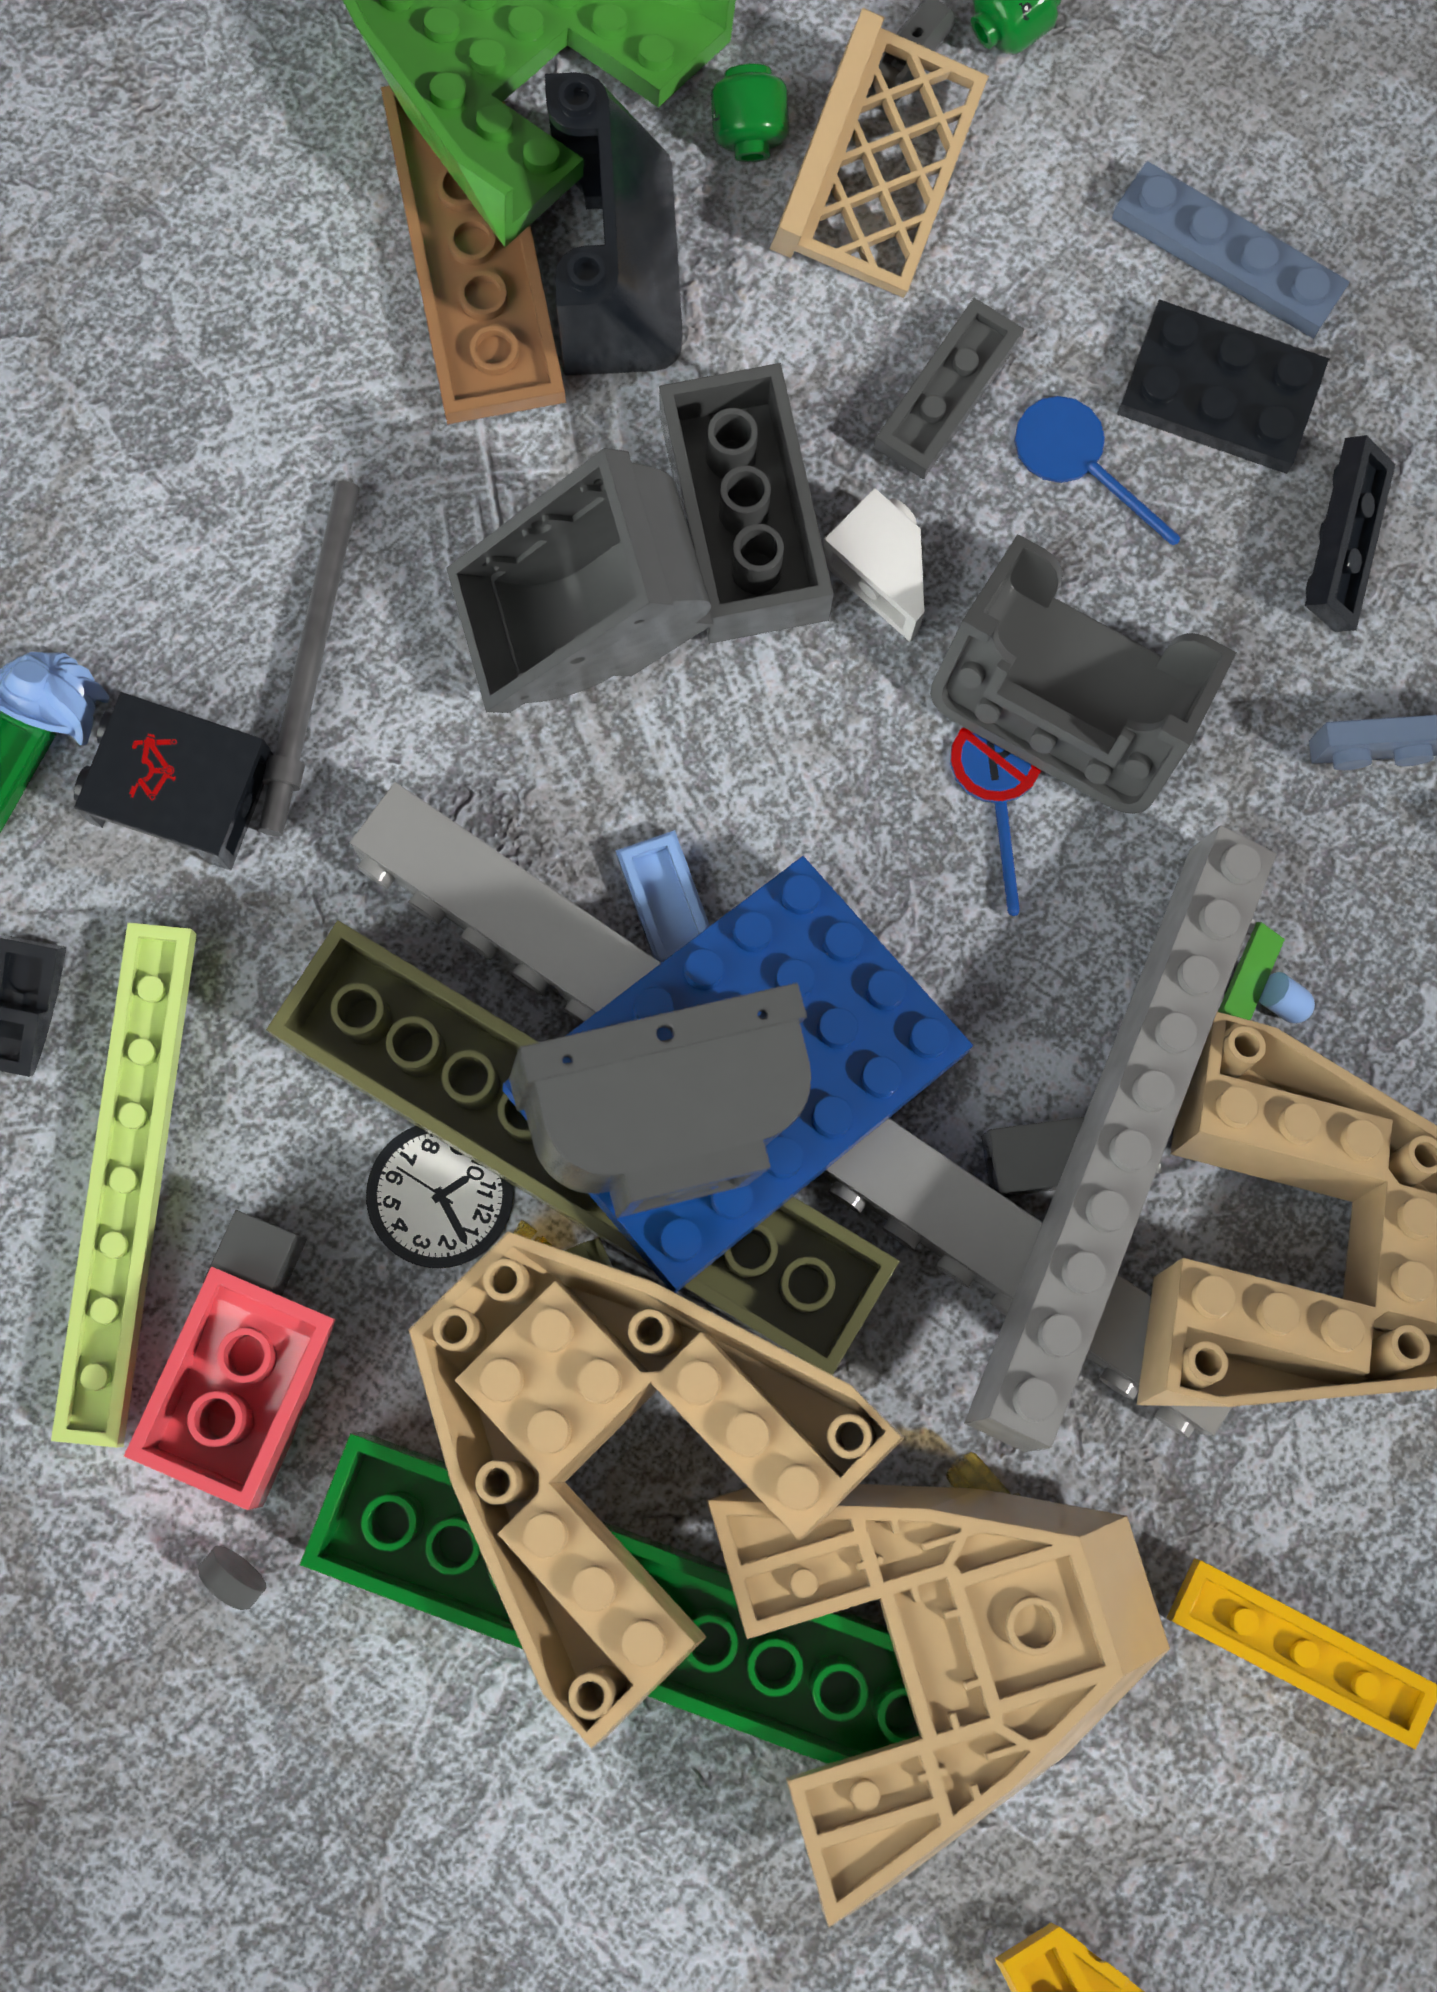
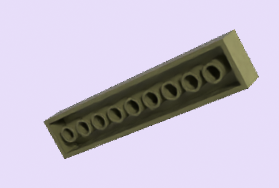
(444, 1070)

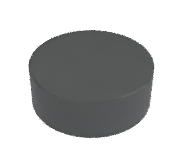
(231, 1578)

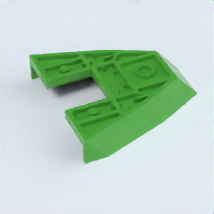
(465, 57)

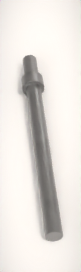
(284, 769)

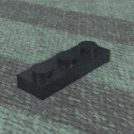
(1350, 534)

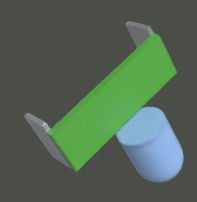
(1254, 983)

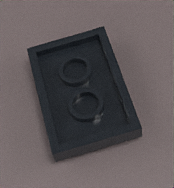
(1223, 386)

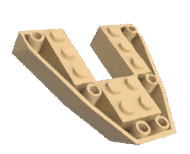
(1307, 1123)
(534, 1373)

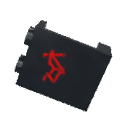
(173, 778)

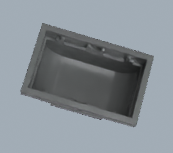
(580, 585)
(672, 1113)

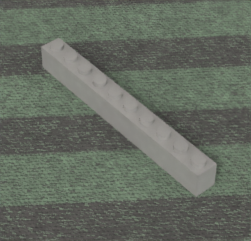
(1120, 1144)

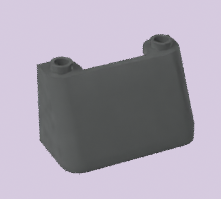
(1073, 688)

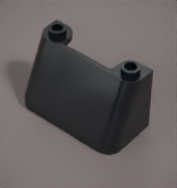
(623, 296)

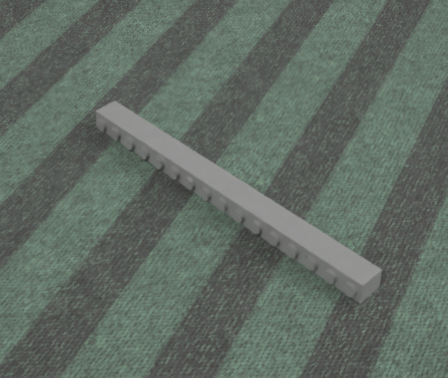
(590, 965)

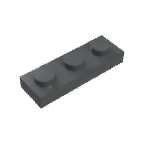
(948, 388)

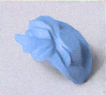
(51, 693)

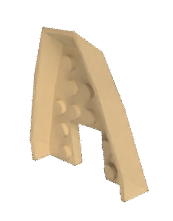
(1008, 1635)

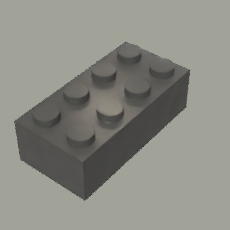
(746, 501)

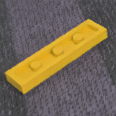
(1304, 1653)

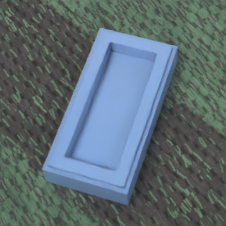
(663, 893)

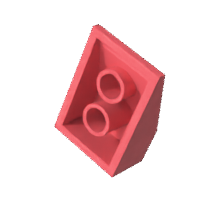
(232, 1390)

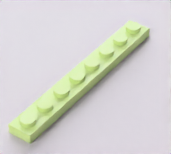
(124, 1187)

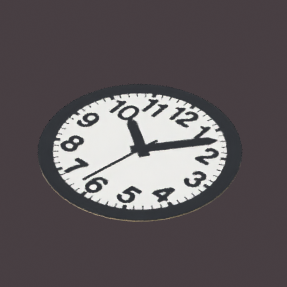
(435, 1202)

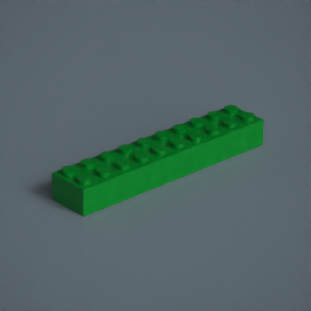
(807, 1687)

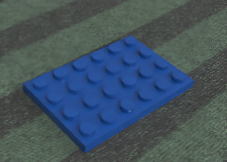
(866, 1035)

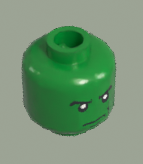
(1013, 23)
(750, 112)

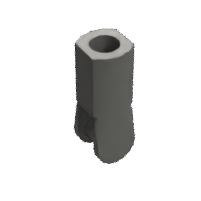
(926, 27)

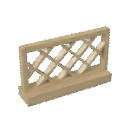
(832, 136)

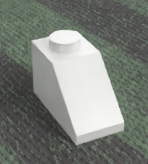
(881, 560)

